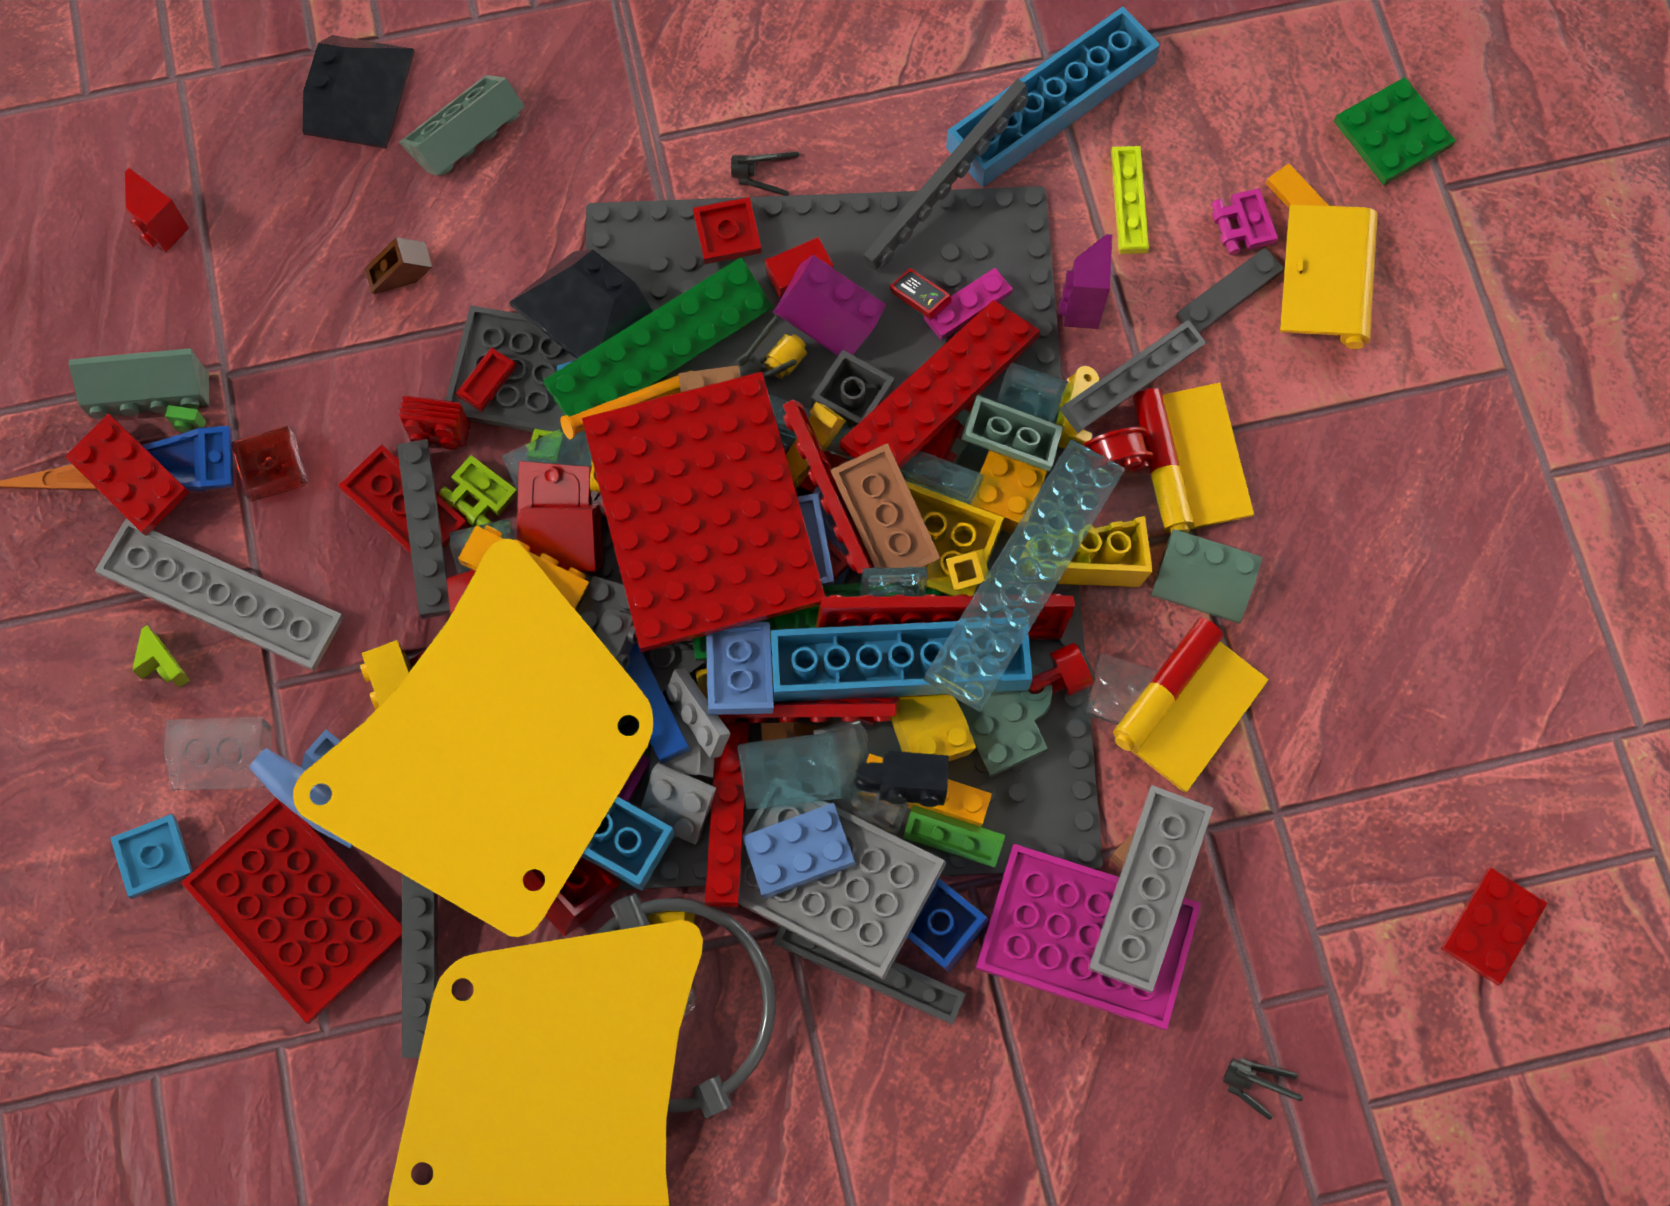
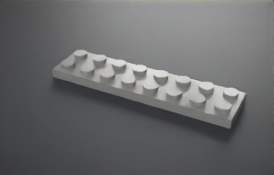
(220, 595)

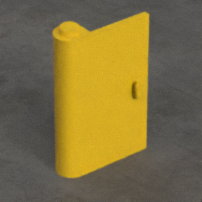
(1337, 279)

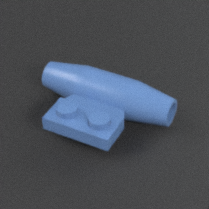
(281, 776)

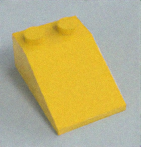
(933, 726)

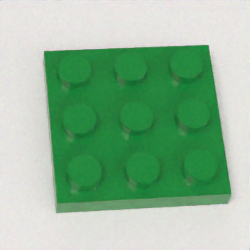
(1394, 130)

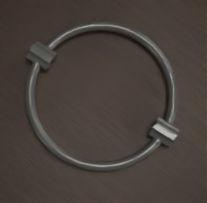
(712, 1094)

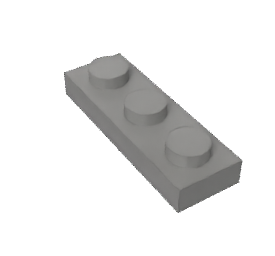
(693, 708)

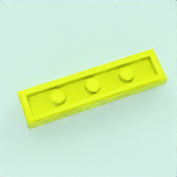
(1129, 200)

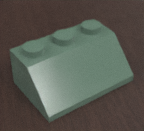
(1012, 433)
(1206, 576)

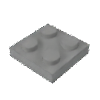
(678, 801)

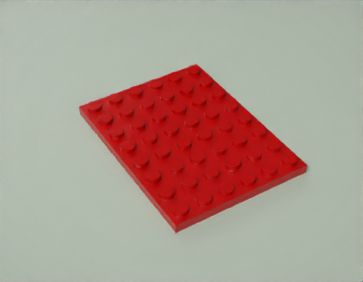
(702, 511)

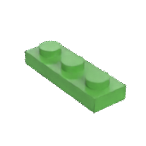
(954, 836)

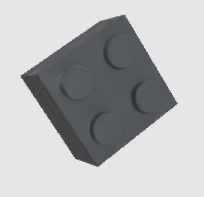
(853, 388)

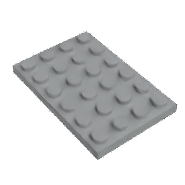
(858, 910)

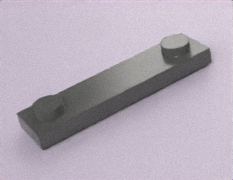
(1231, 291)

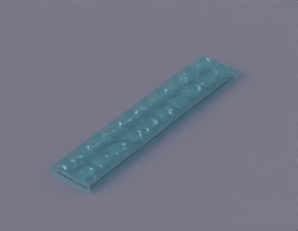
(1024, 576)

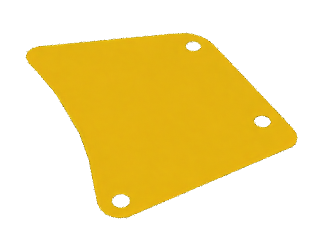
(489, 750)
(551, 1073)

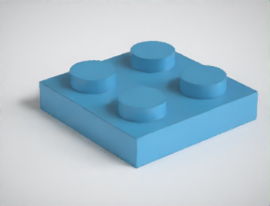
(151, 856)

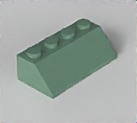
(463, 124)
(140, 382)

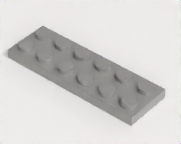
(1150, 889)

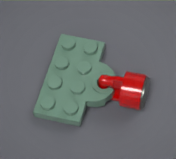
(1006, 725)

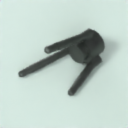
(745, 166)
(751, 366)
(1241, 1075)

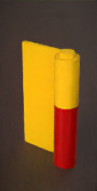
(1194, 458)
(1190, 706)

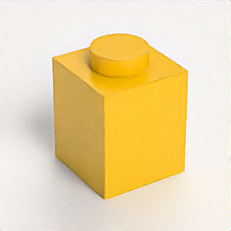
(967, 569)

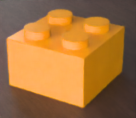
(1008, 488)

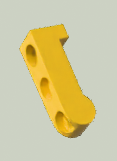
(1077, 383)
(826, 426)

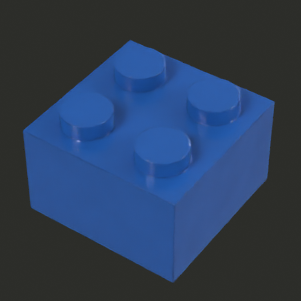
(947, 926)

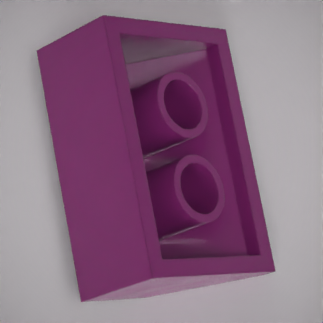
(1087, 286)
(829, 307)

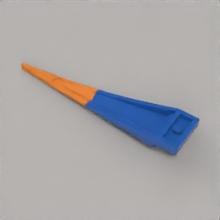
(195, 458)

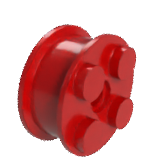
(1123, 447)

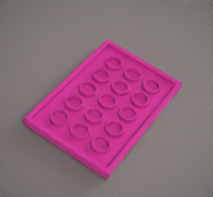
(1049, 929)

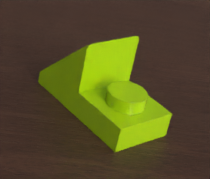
(153, 656)

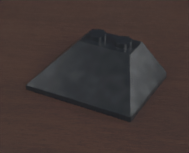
(355, 90)
(582, 302)

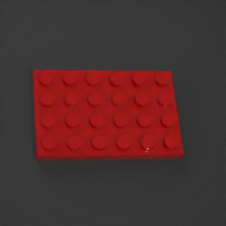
(294, 909)

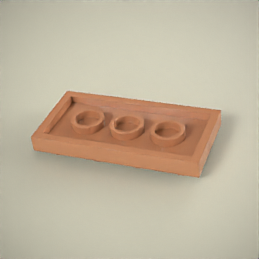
(885, 510)

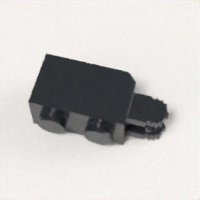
(906, 778)

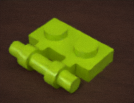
(484, 486)

